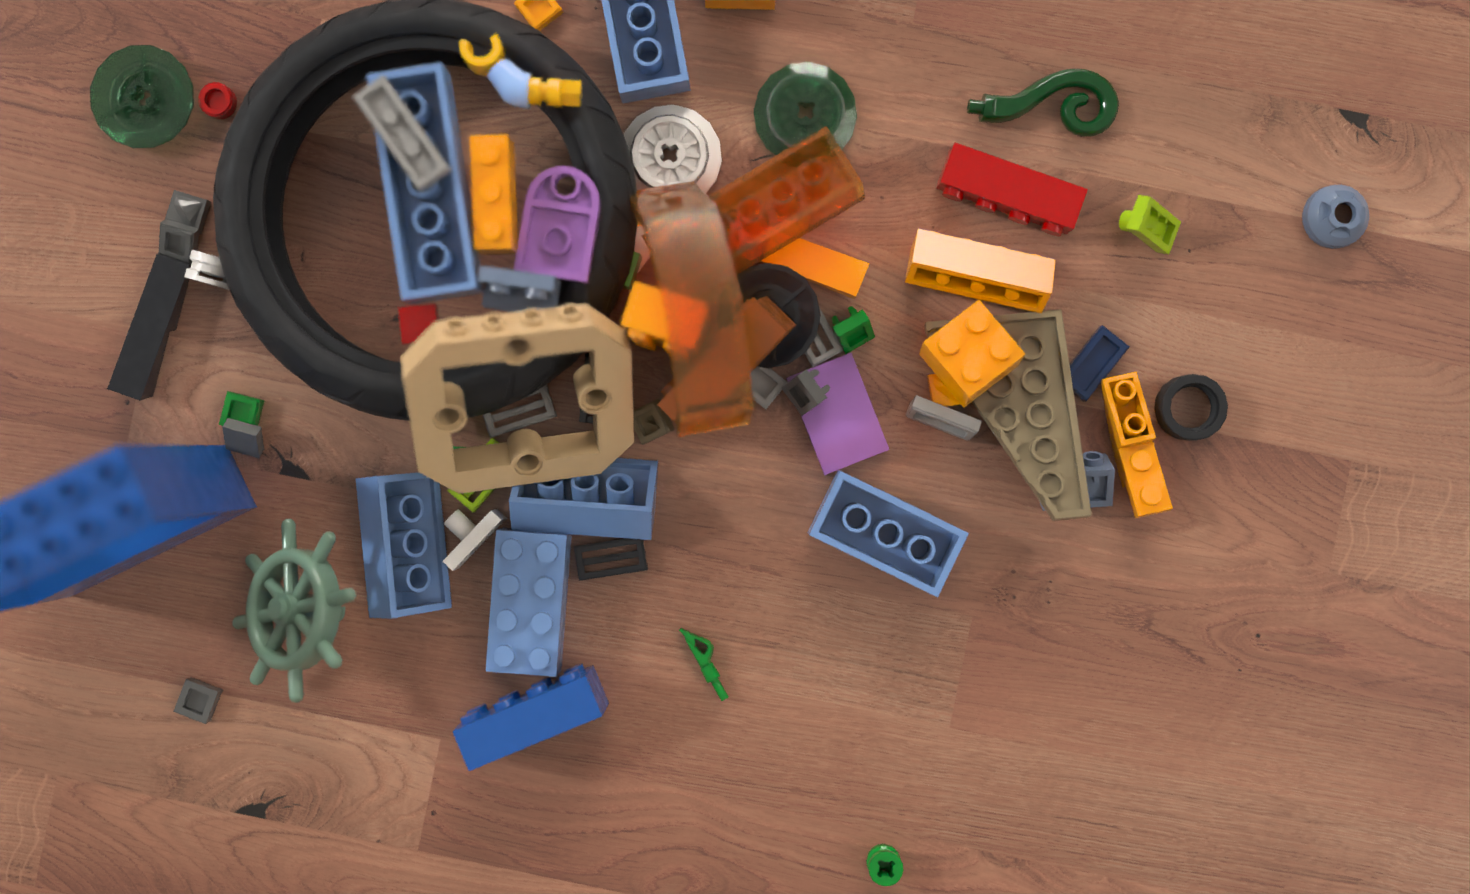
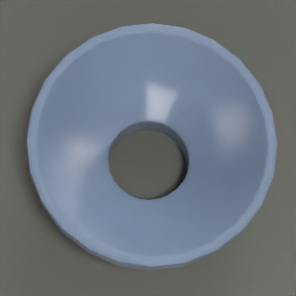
(1320, 218)

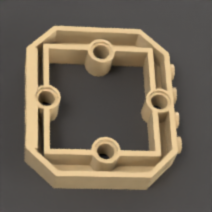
(526, 458)

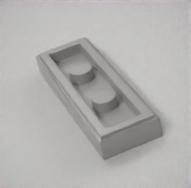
(402, 133)

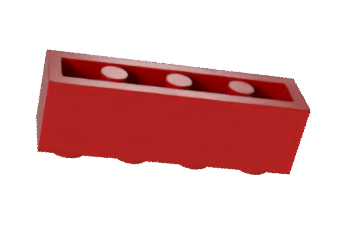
(1011, 189)

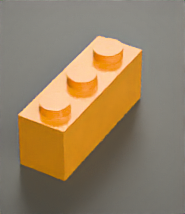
(494, 194)

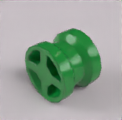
(880, 858)

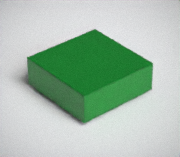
(241, 408)

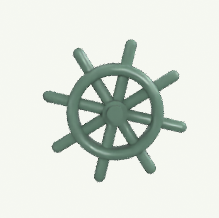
(293, 609)

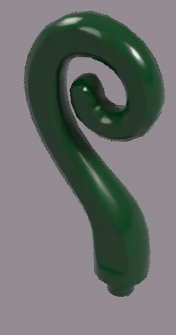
(1007, 108)

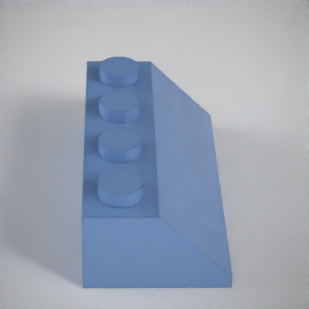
(602, 505)
(403, 545)

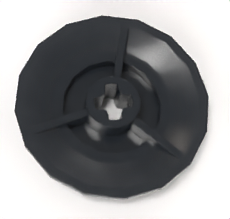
(794, 297)

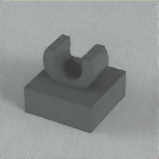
(805, 392)

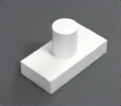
(471, 535)

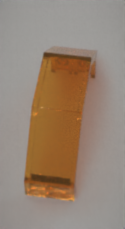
(699, 306)

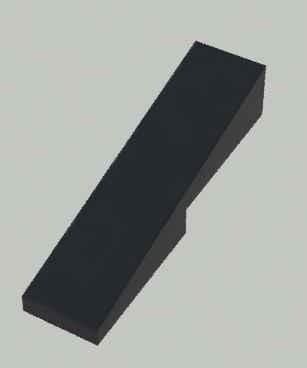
(149, 331)

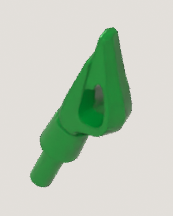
(704, 660)

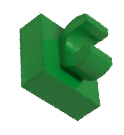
(853, 331)

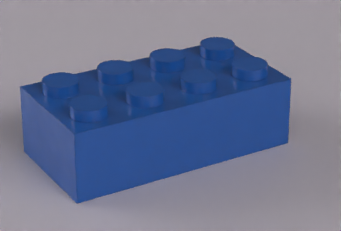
(530, 717)

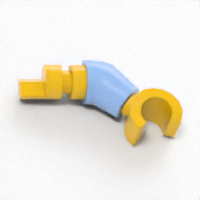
(518, 86)

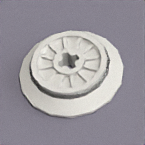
(673, 128)

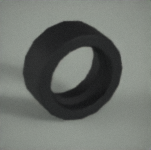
(1217, 401)

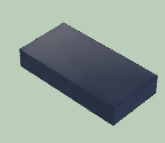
(1095, 361)

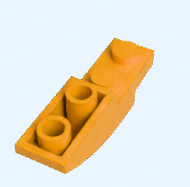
(1133, 445)

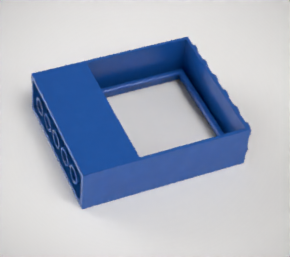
(112, 517)

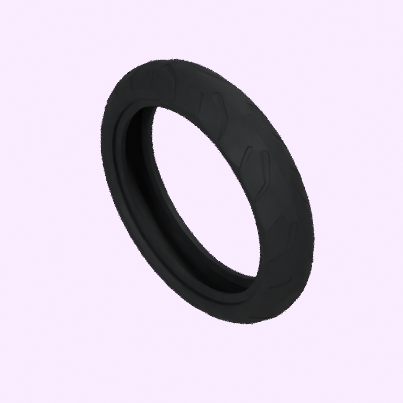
(286, 106)

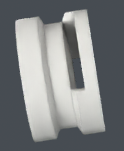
(208, 265)

